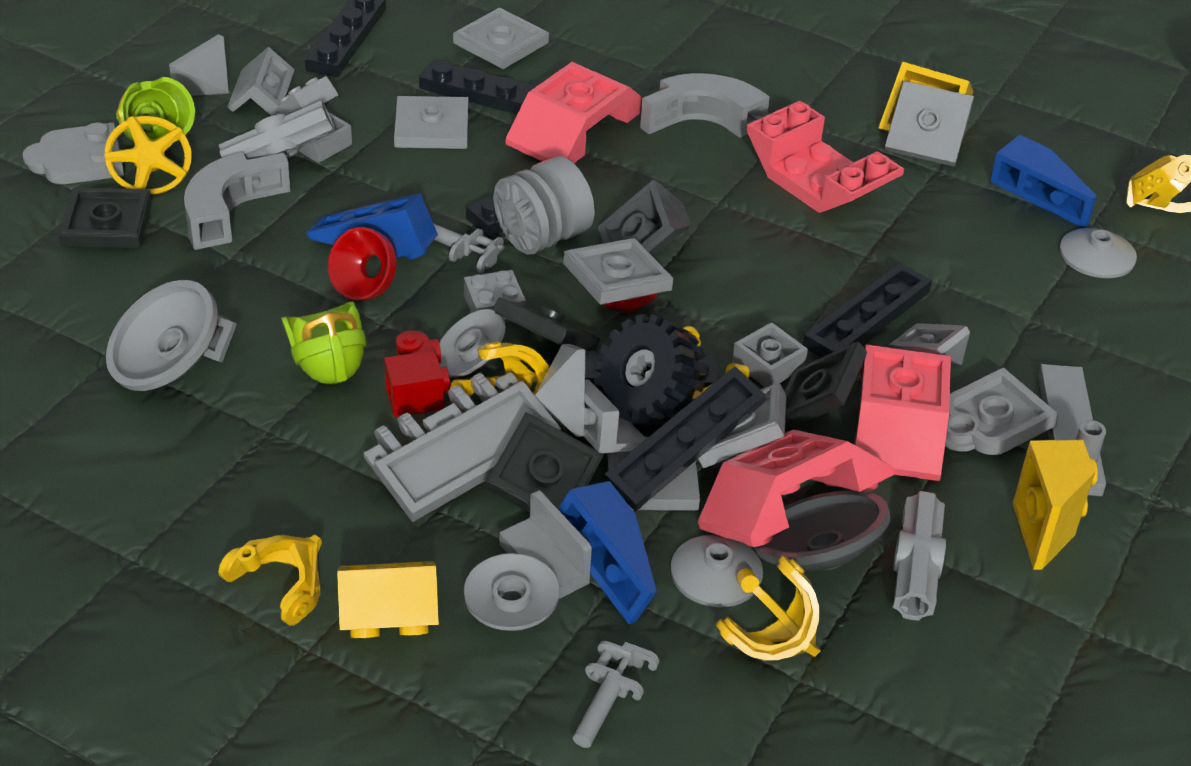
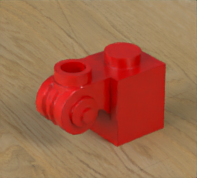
(414, 376)

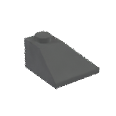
(650, 217)

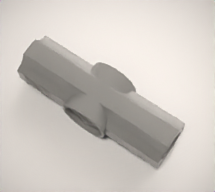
(282, 133)
(919, 556)

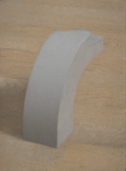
(704, 98)
(224, 186)

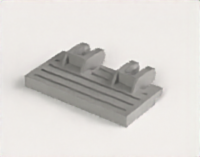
(459, 445)

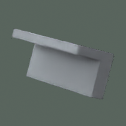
(264, 81)
(604, 427)
(553, 541)

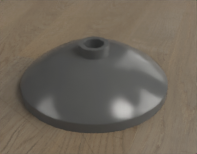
(828, 529)

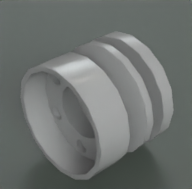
(544, 204)

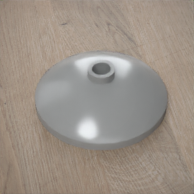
(162, 335)

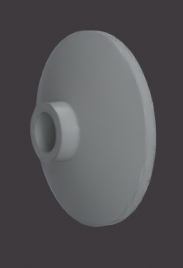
(1098, 253)
(465, 336)
(708, 568)
(511, 591)

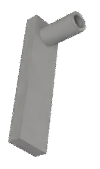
(1067, 394)

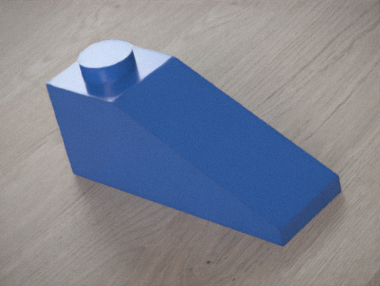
(1043, 180)
(401, 220)
(617, 546)

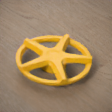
(148, 154)

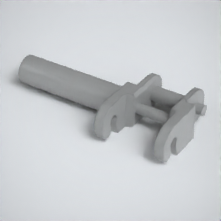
(464, 244)
(611, 685)

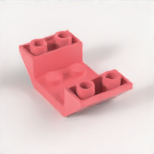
(564, 108)
(807, 167)
(904, 409)
(749, 487)

